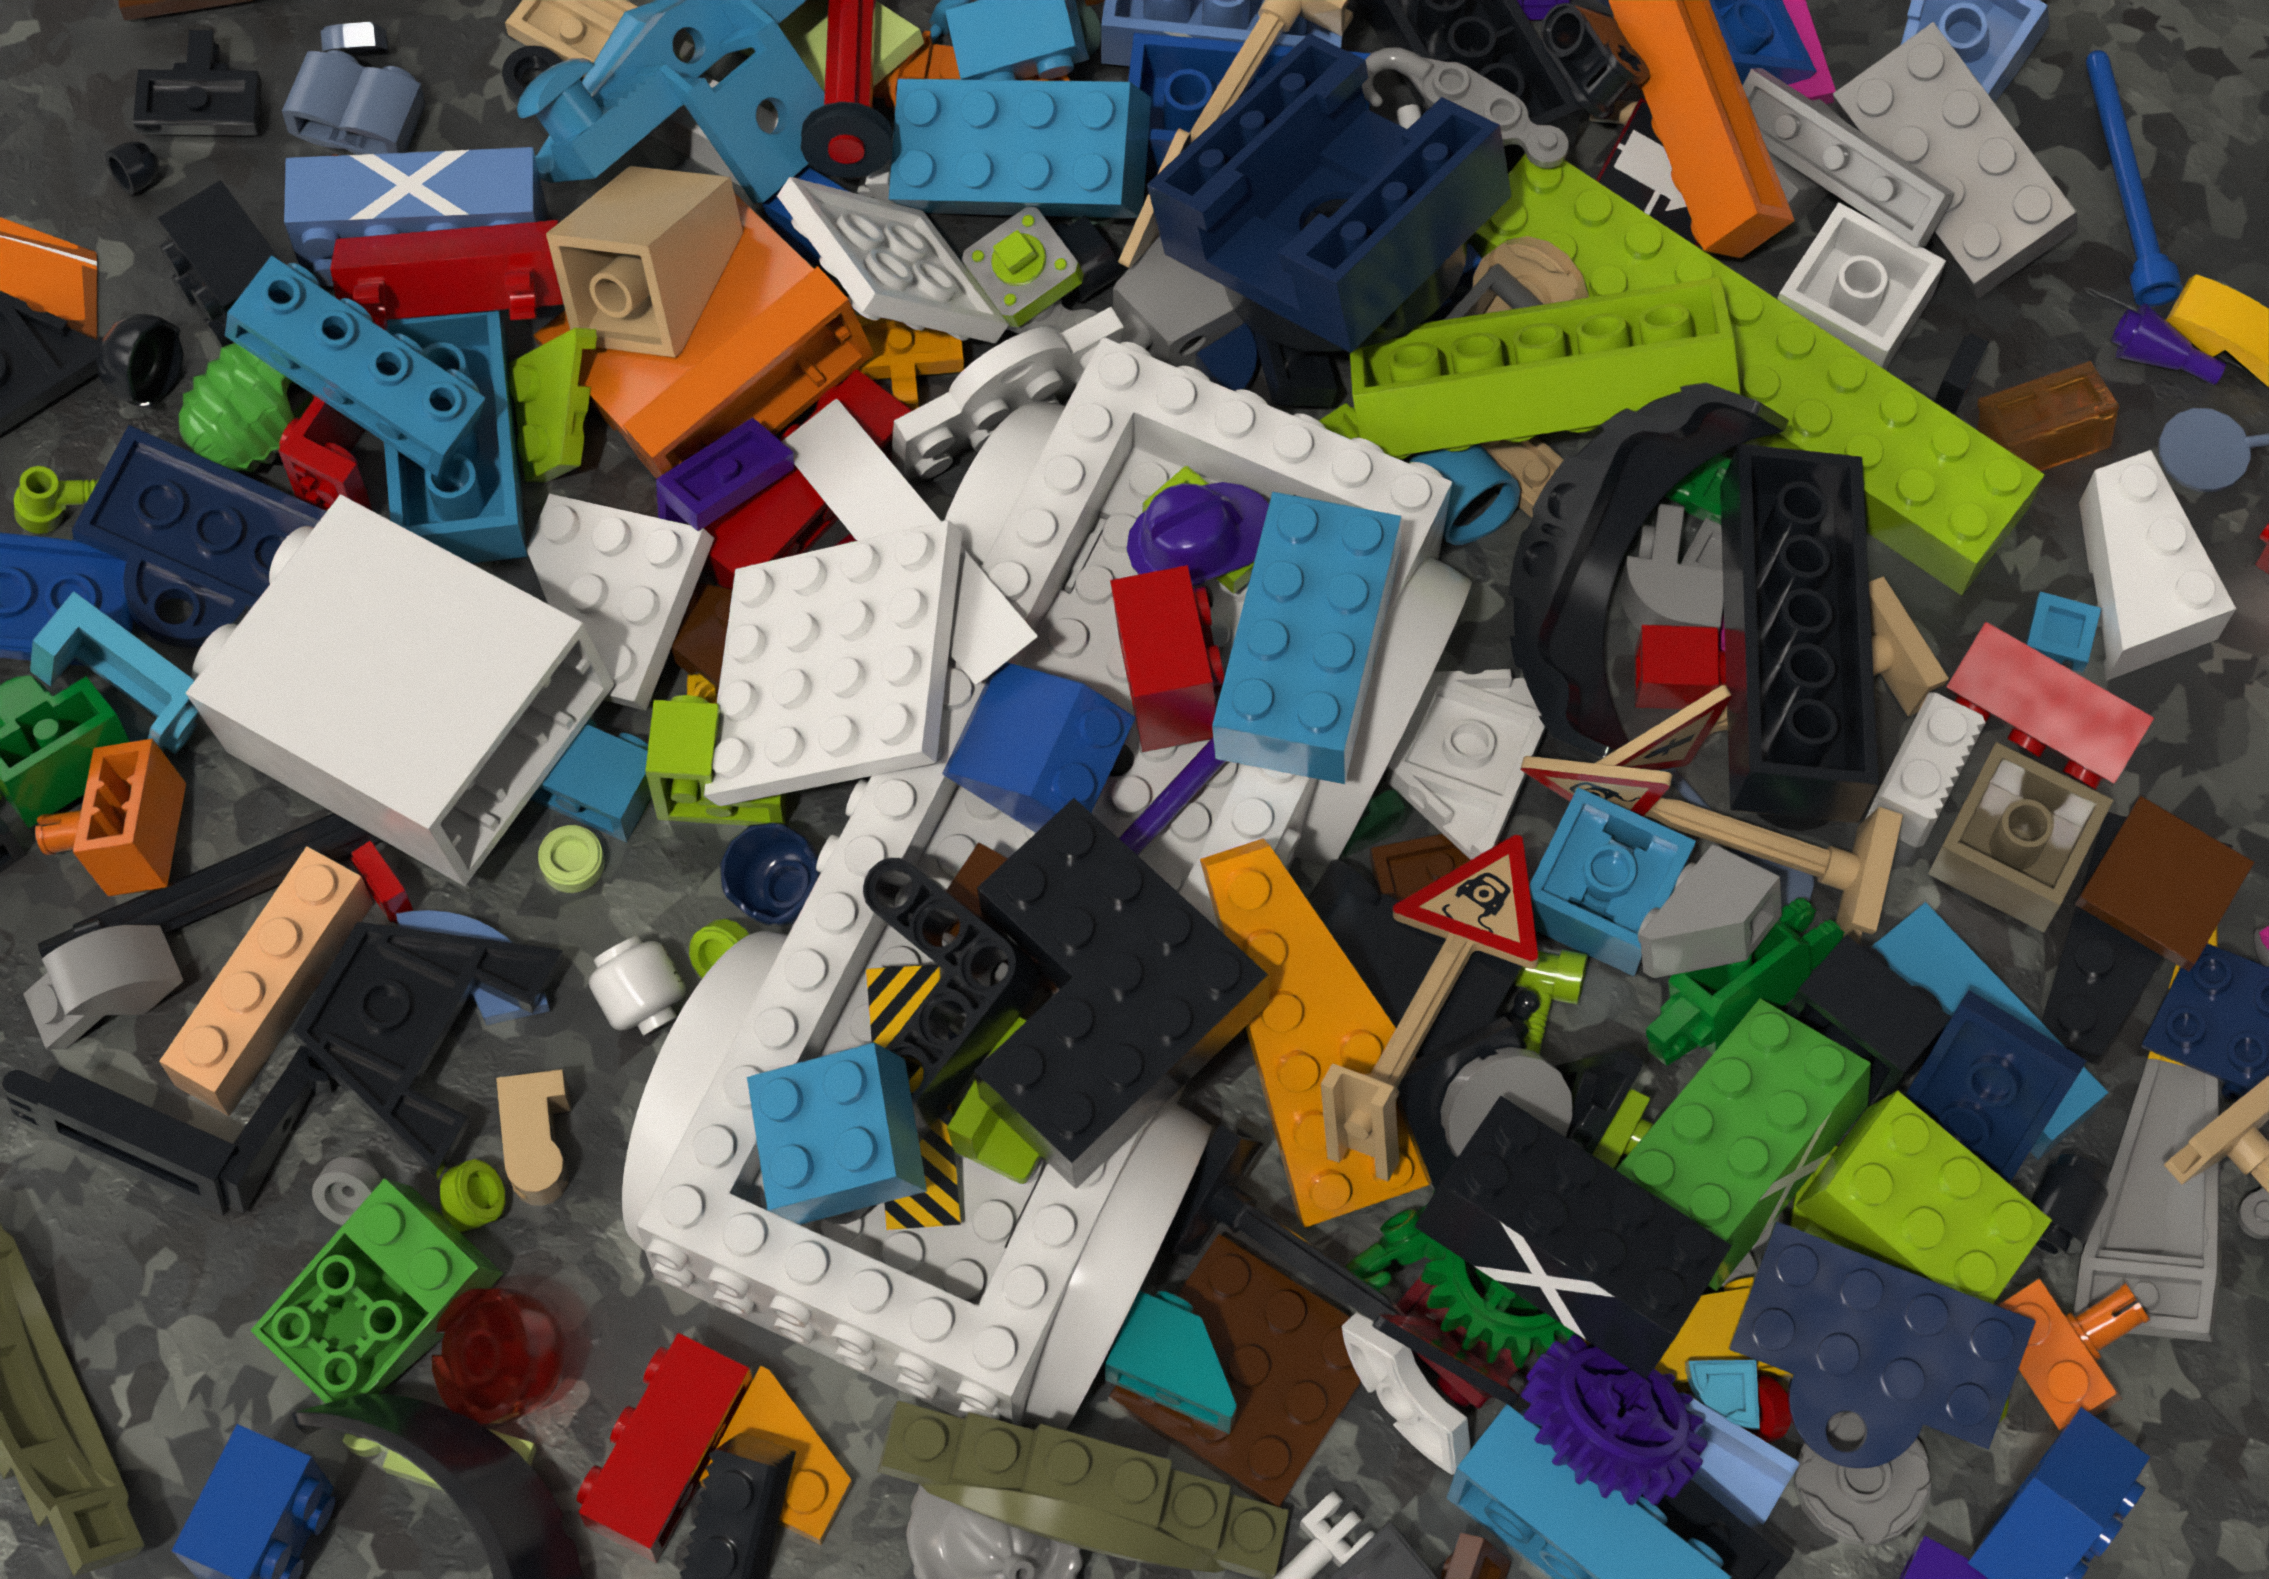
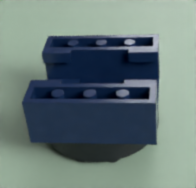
(1325, 212)

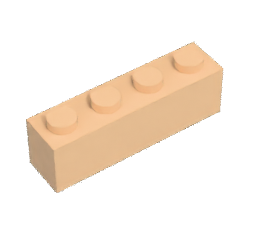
(266, 981)

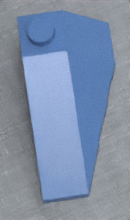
(1986, 34)

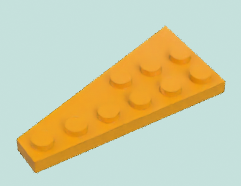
(1313, 1018)

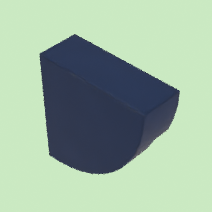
(1230, 359)

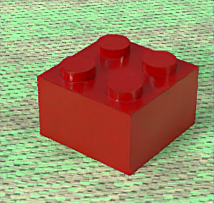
(1168, 656)

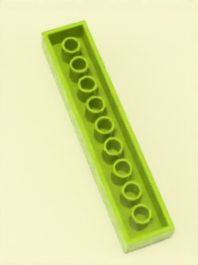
(1928, 477)

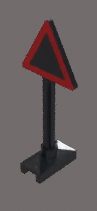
(1216, 1197)

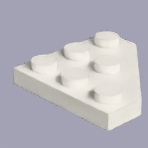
(623, 580)

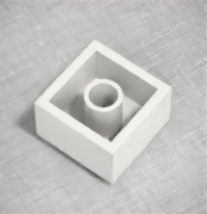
(1863, 284)

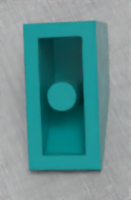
(1171, 1360)

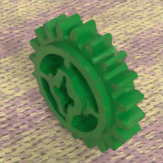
(1487, 1317)

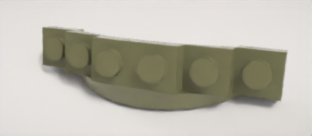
(52, 1434)
(1083, 1492)

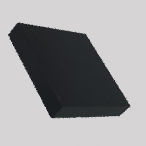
(1426, 1085)

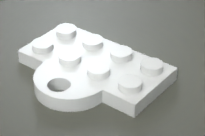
(1016, 372)

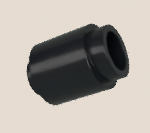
(2072, 1198)

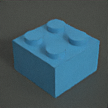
(836, 1134)

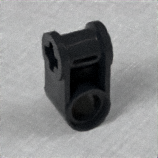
(1592, 56)

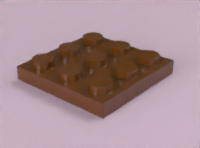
(1281, 1363)

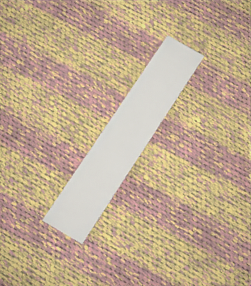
(877, 501)

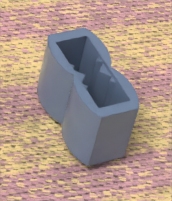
(353, 105)

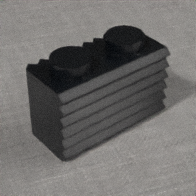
(739, 1510)

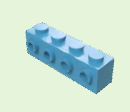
(355, 364)

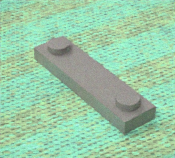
(1846, 160)

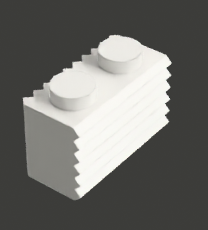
(1928, 765)

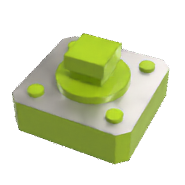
(1023, 266)

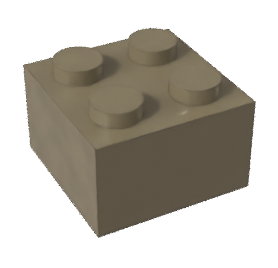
(2020, 837)

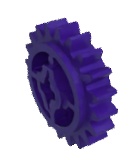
(1613, 1422)

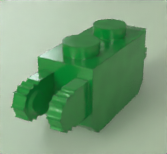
(1714, 1000)

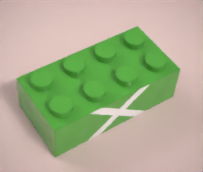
(1751, 1128)

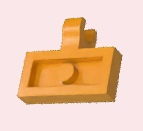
(908, 353)

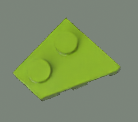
(551, 405)

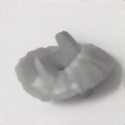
(962, 1544)

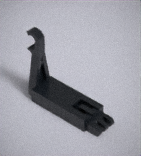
(161, 1146)

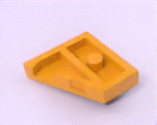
(816, 1479)

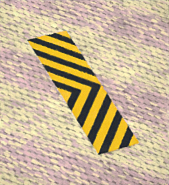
(892, 1000)

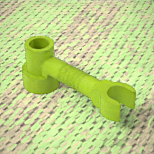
(43, 499)
(1554, 979)

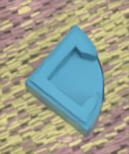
(1727, 1388)

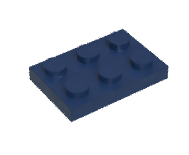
(1994, 1083)

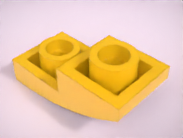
(2222, 320)

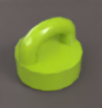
(712, 942)
(471, 1195)

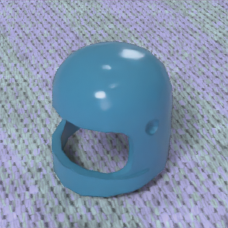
(1471, 474)

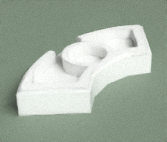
(1406, 1395)

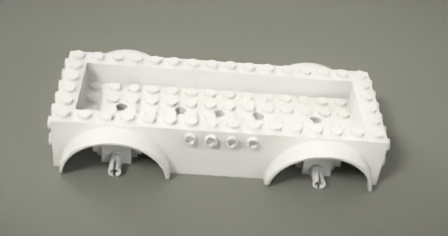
(1038, 1274)

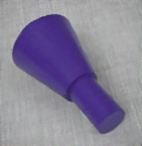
(2153, 341)

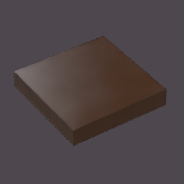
(2164, 883)

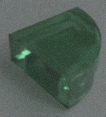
(1382, 822)

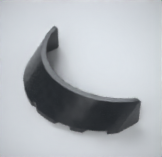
(1582, 533)
(477, 1469)

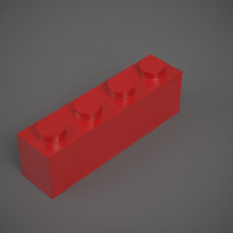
(789, 512)

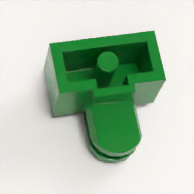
(50, 743)

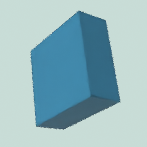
(2063, 629)

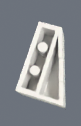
(2147, 568)

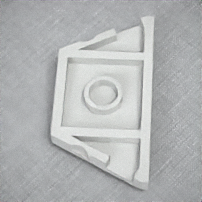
(1466, 754)

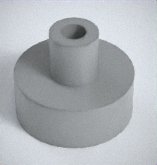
(344, 1187)

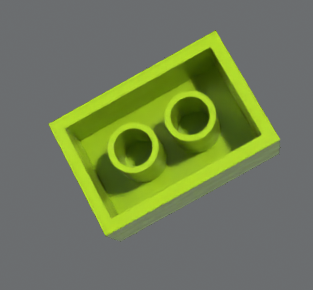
(1923, 1202)

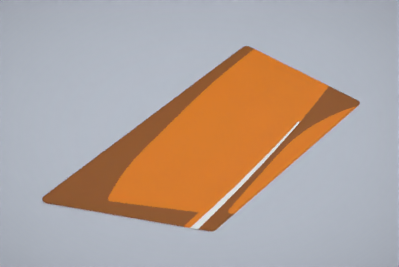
(49, 275)

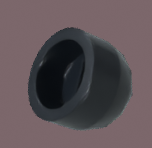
(132, 166)

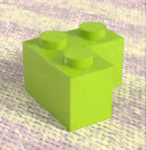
(681, 764)

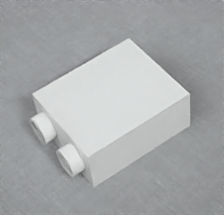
(399, 687)

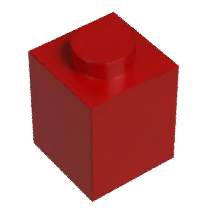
(1677, 665)

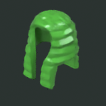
(237, 411)

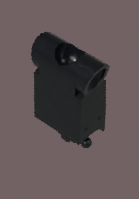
(1397, 958)

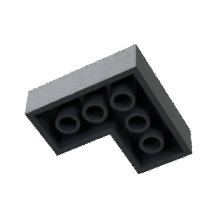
(1138, 1000)

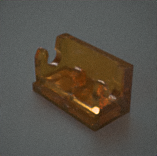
(2052, 417)

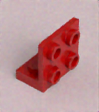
(319, 456)

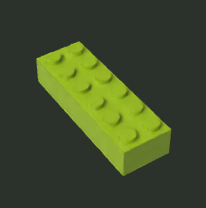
(1541, 367)

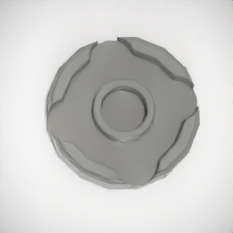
(1517, 1076)
(1864, 1503)

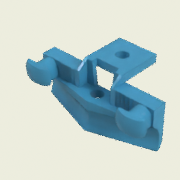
(643, 82)

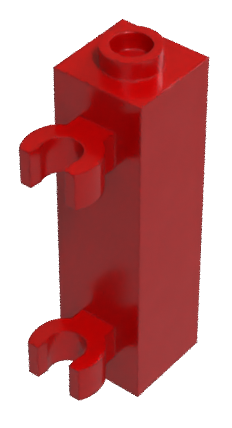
(448, 271)

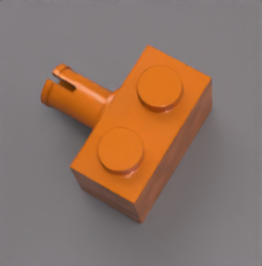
(125, 820)
(2064, 1349)

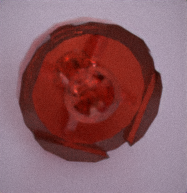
(498, 1355)

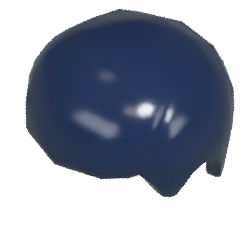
(769, 873)

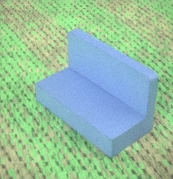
(1742, 1463)

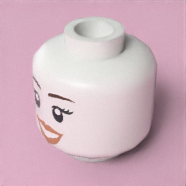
(637, 985)

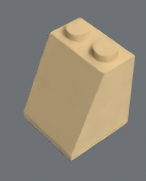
(645, 257)

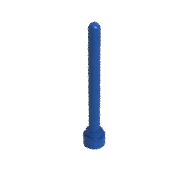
(2153, 276)

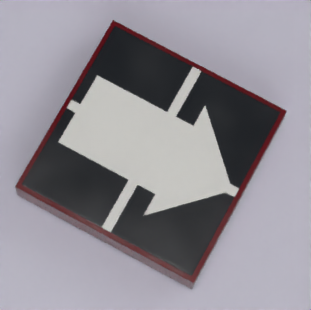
(1642, 173)

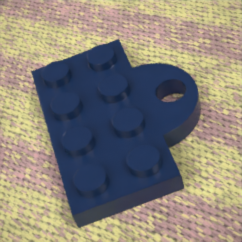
(187, 534)
(1877, 1347)

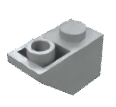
(1712, 916)

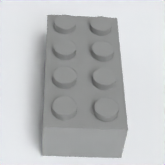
(1945, 124)

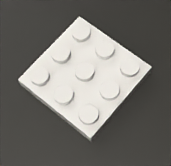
(891, 261)

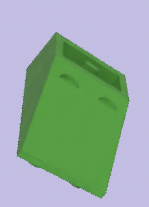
(373, 1295)

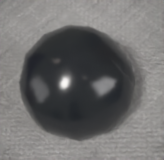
(140, 359)

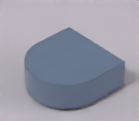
(354, 37)

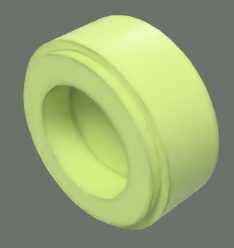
(571, 859)

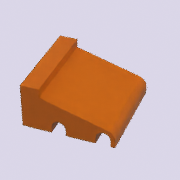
(759, 350)

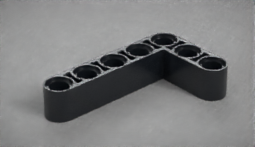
(960, 990)

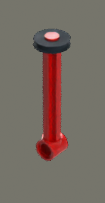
(846, 132)

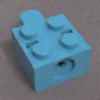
(1605, 878)

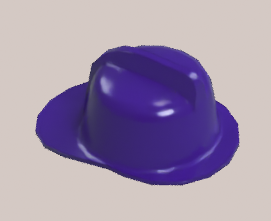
(1198, 526)

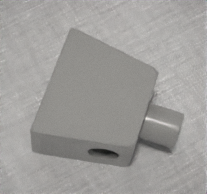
(1171, 307)

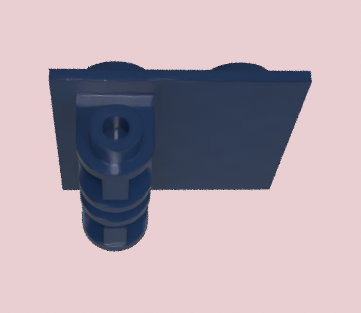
(2217, 1021)

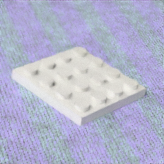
(835, 664)

